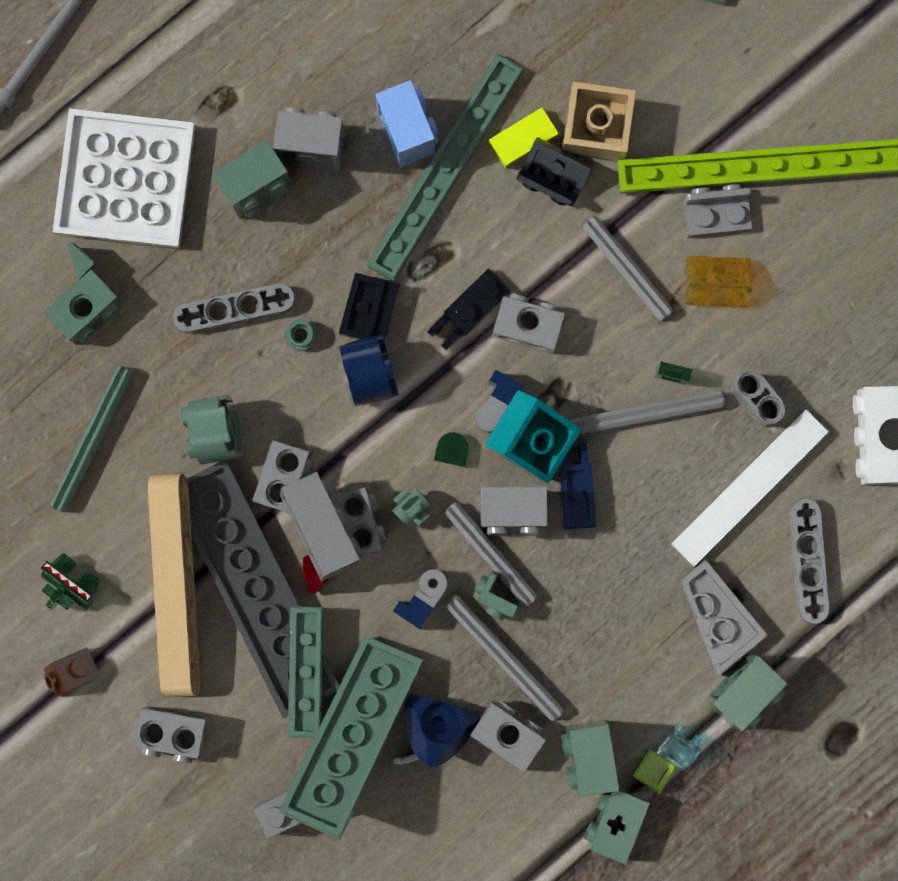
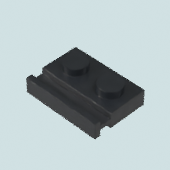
(368, 307)

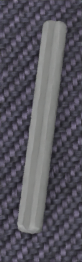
(650, 412)
(504, 658)

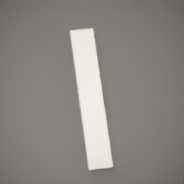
(749, 488)

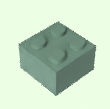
(253, 180)
(746, 693)
(591, 758)

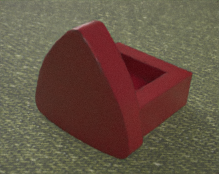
(311, 576)

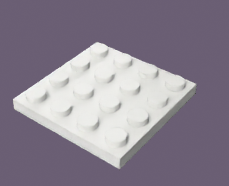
(124, 178)

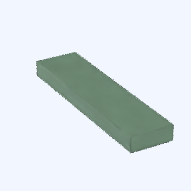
(305, 671)

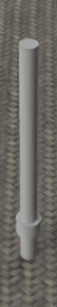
(7, 94)

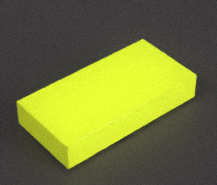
(518, 139)

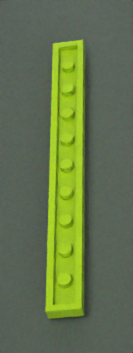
(758, 166)

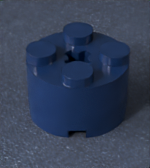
(368, 370)

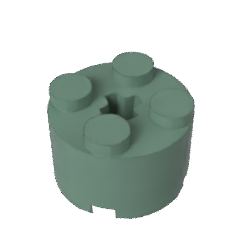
(212, 429)

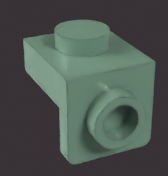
(496, 606)

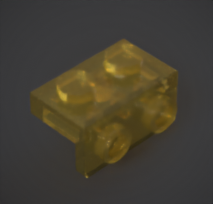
(718, 281)

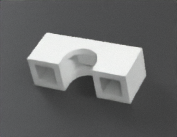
(874, 407)

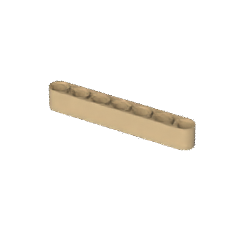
(173, 585)

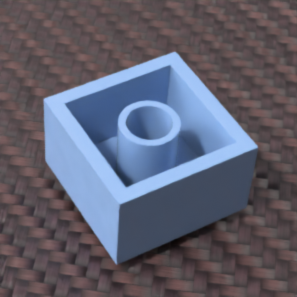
(405, 123)

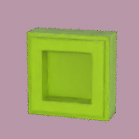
(654, 770)

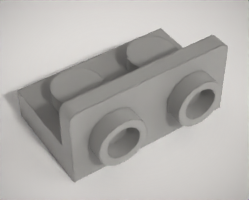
(717, 211)

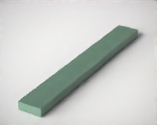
(445, 168)

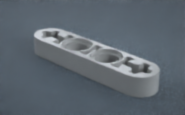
(233, 303)
(803, 561)

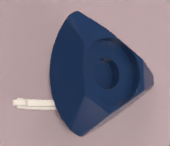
(435, 729)

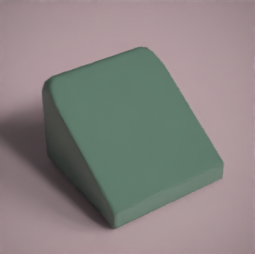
(81, 261)

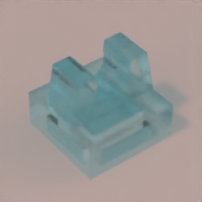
(679, 749)

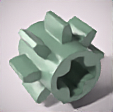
(411, 507)

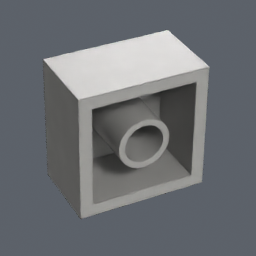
(309, 139)
(513, 509)

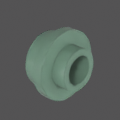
(294, 327)

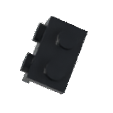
(554, 172)

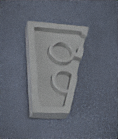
(720, 617)

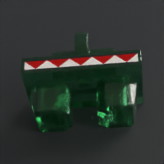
(57, 575)

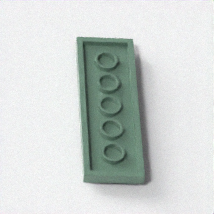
(351, 737)

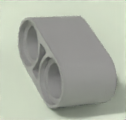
(763, 394)

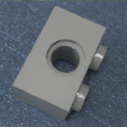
(540, 338)
(523, 749)

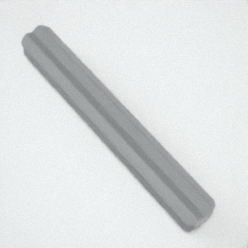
(627, 268)
(490, 554)

